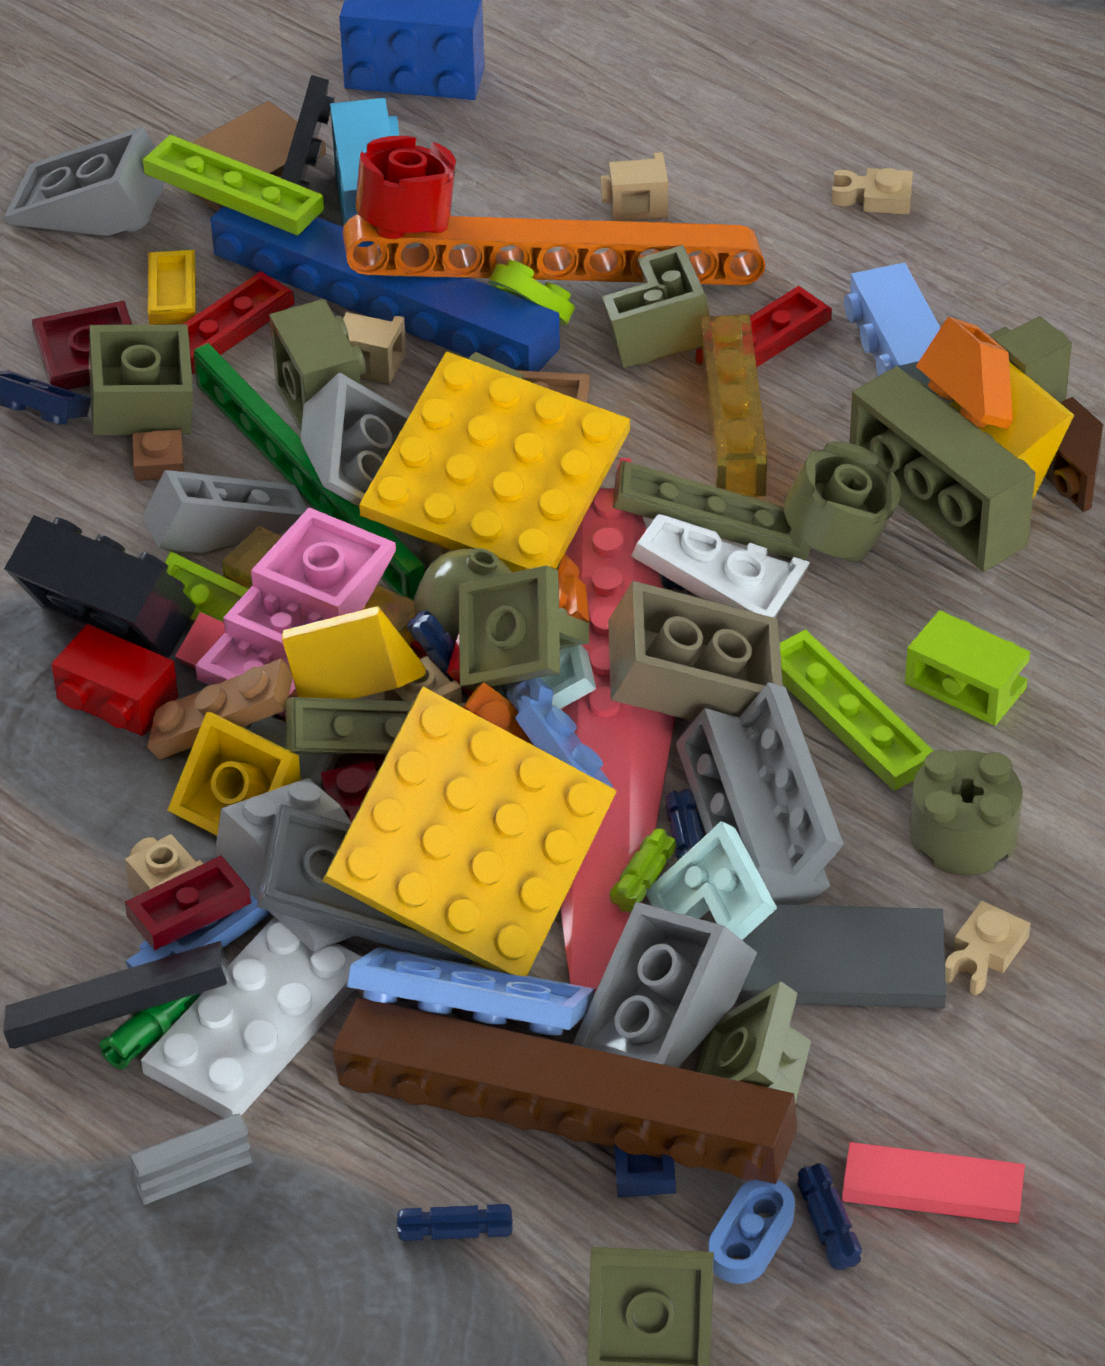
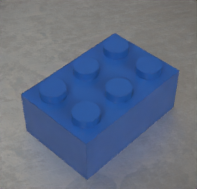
(413, 46)

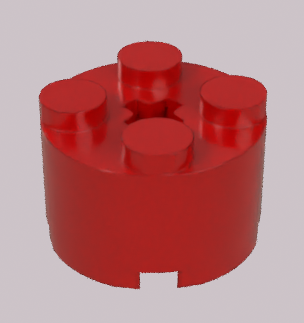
(405, 186)

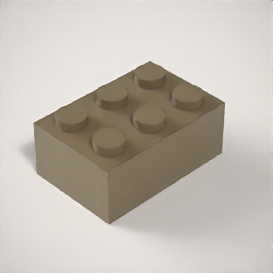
(689, 653)

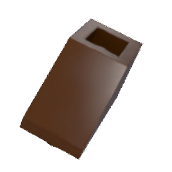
(1077, 458)

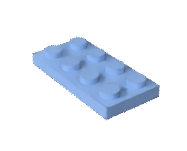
(485, 991)

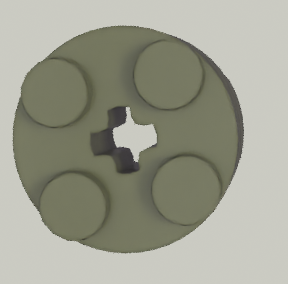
(841, 501)
(966, 810)

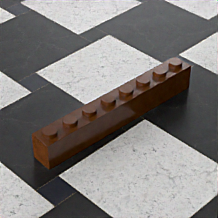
(566, 1090)

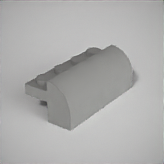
(765, 785)

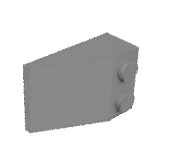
(89, 188)
(349, 435)
(245, 840)
(665, 986)

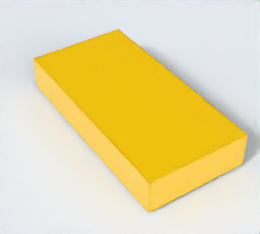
(171, 287)

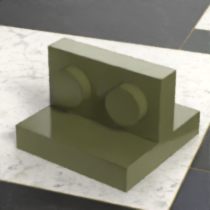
(514, 628)
(758, 1043)
(650, 1307)

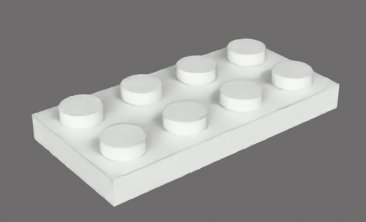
(255, 1024)

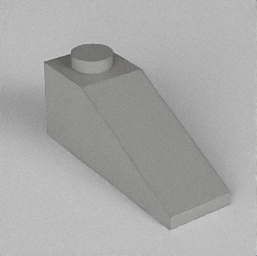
(217, 511)

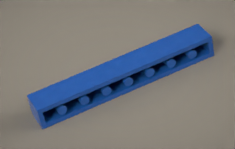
(441, 310)

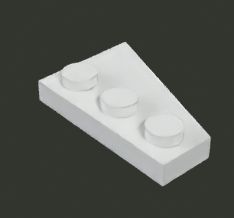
(718, 569)

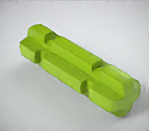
(642, 870)

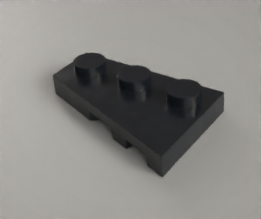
(305, 145)

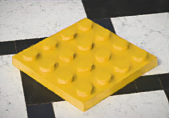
(495, 465)
(470, 835)

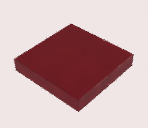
(65, 341)

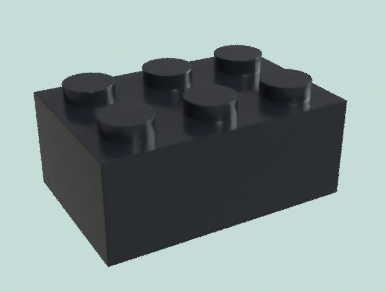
(101, 584)

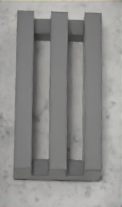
(191, 1158)

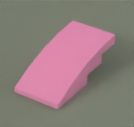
(306, 577)

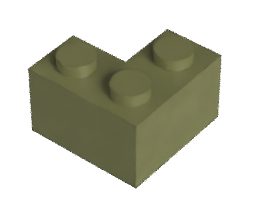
(659, 314)
(1039, 353)

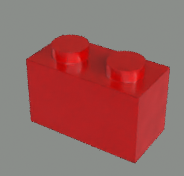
(114, 679)

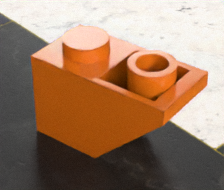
(972, 371)

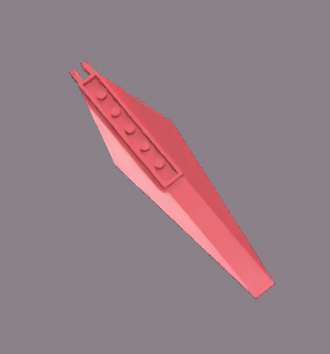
(627, 739)

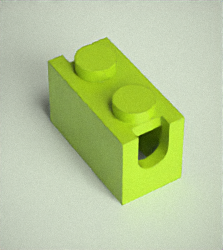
(966, 667)

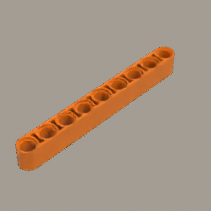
(571, 263)

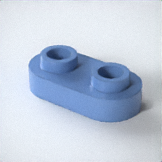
(748, 1234)

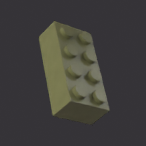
(946, 468)

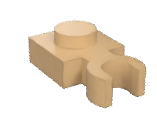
(880, 190)
(984, 941)

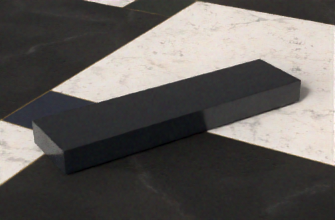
(115, 995)

